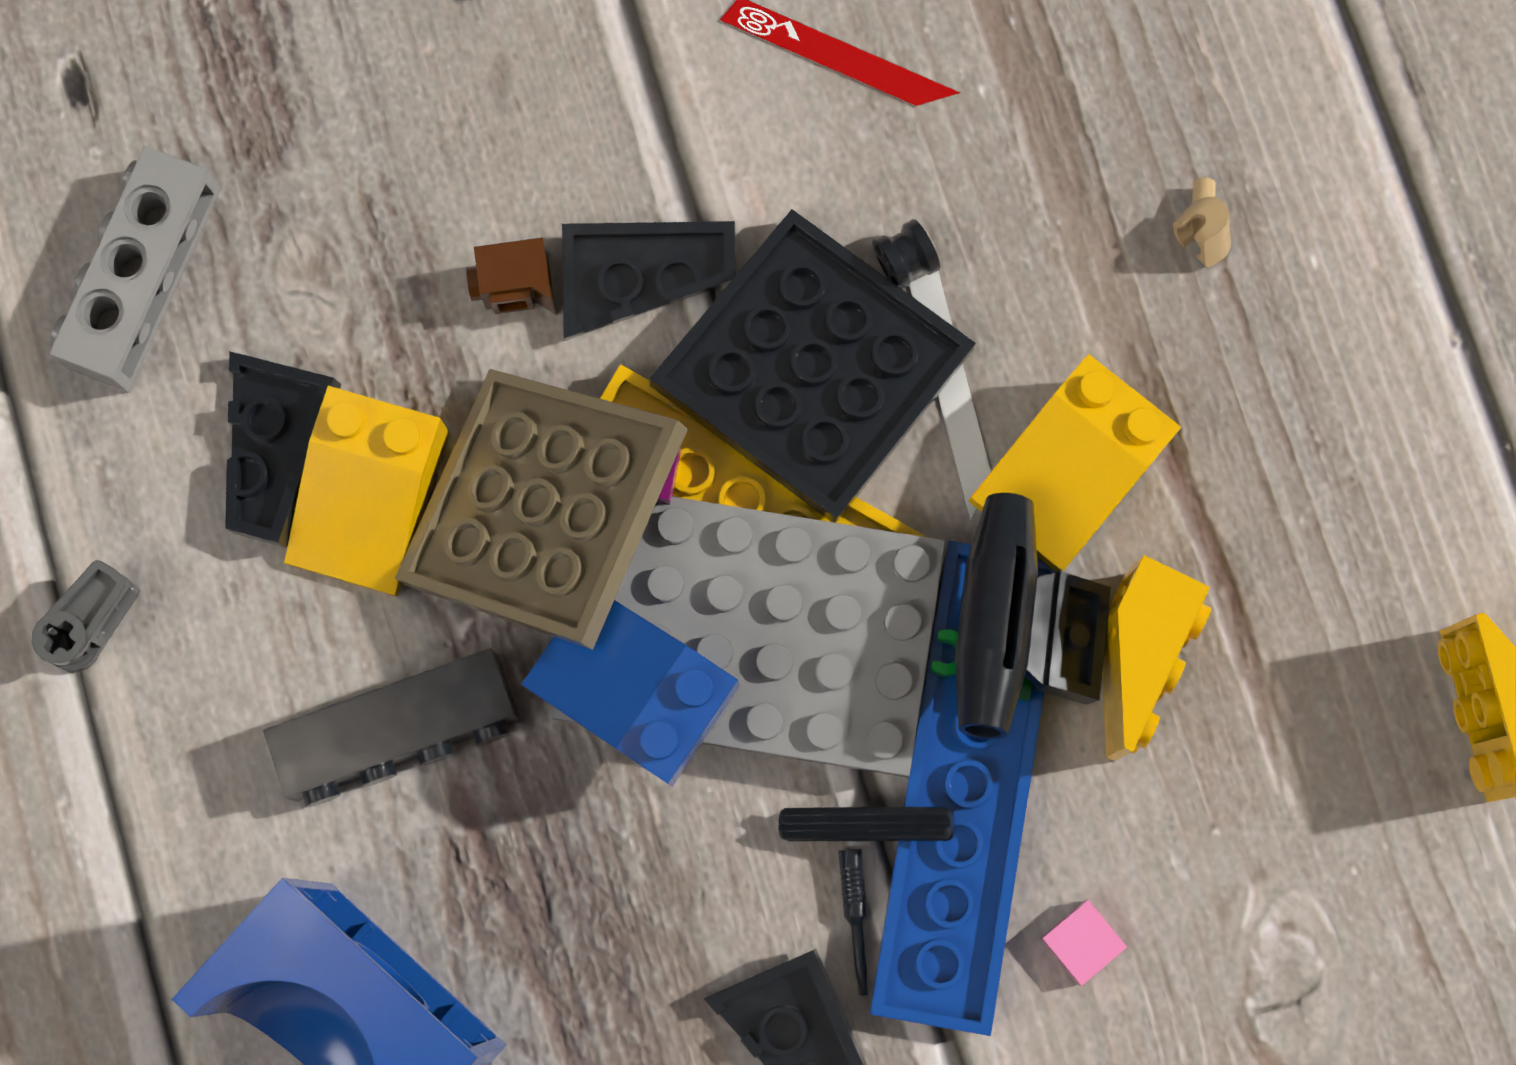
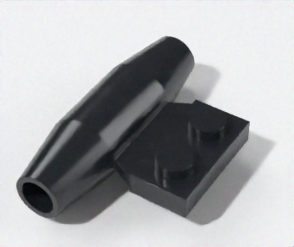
(1022, 623)

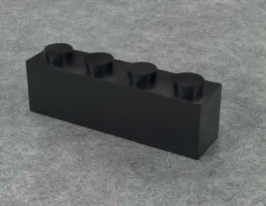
(391, 727)

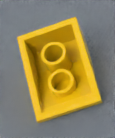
(1080, 458)
(364, 489)

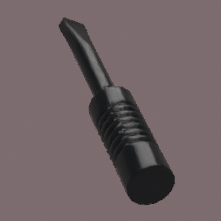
(855, 908)

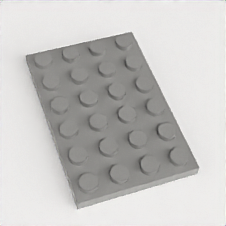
(807, 616)

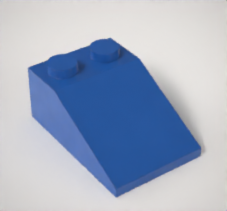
(636, 691)

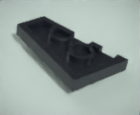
(639, 267)
(271, 433)
(790, 1015)

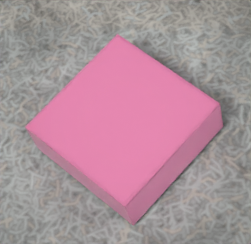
(1083, 942)

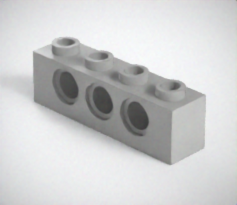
(143, 298)

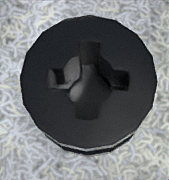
(906, 254)

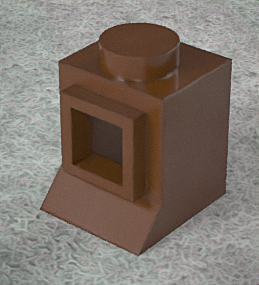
(511, 276)

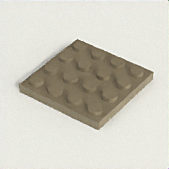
(542, 506)

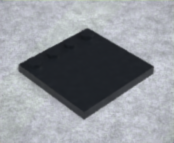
(812, 365)

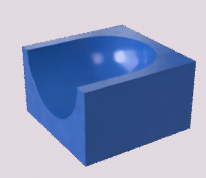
(334, 987)

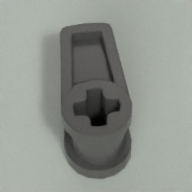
(87, 613)

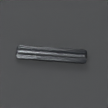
(867, 824)

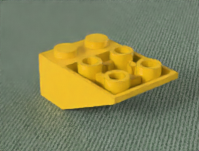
(1146, 628)
(1485, 684)

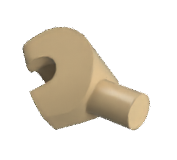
(1206, 223)

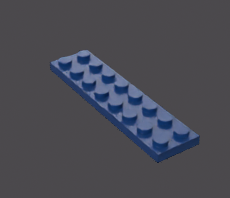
(956, 895)

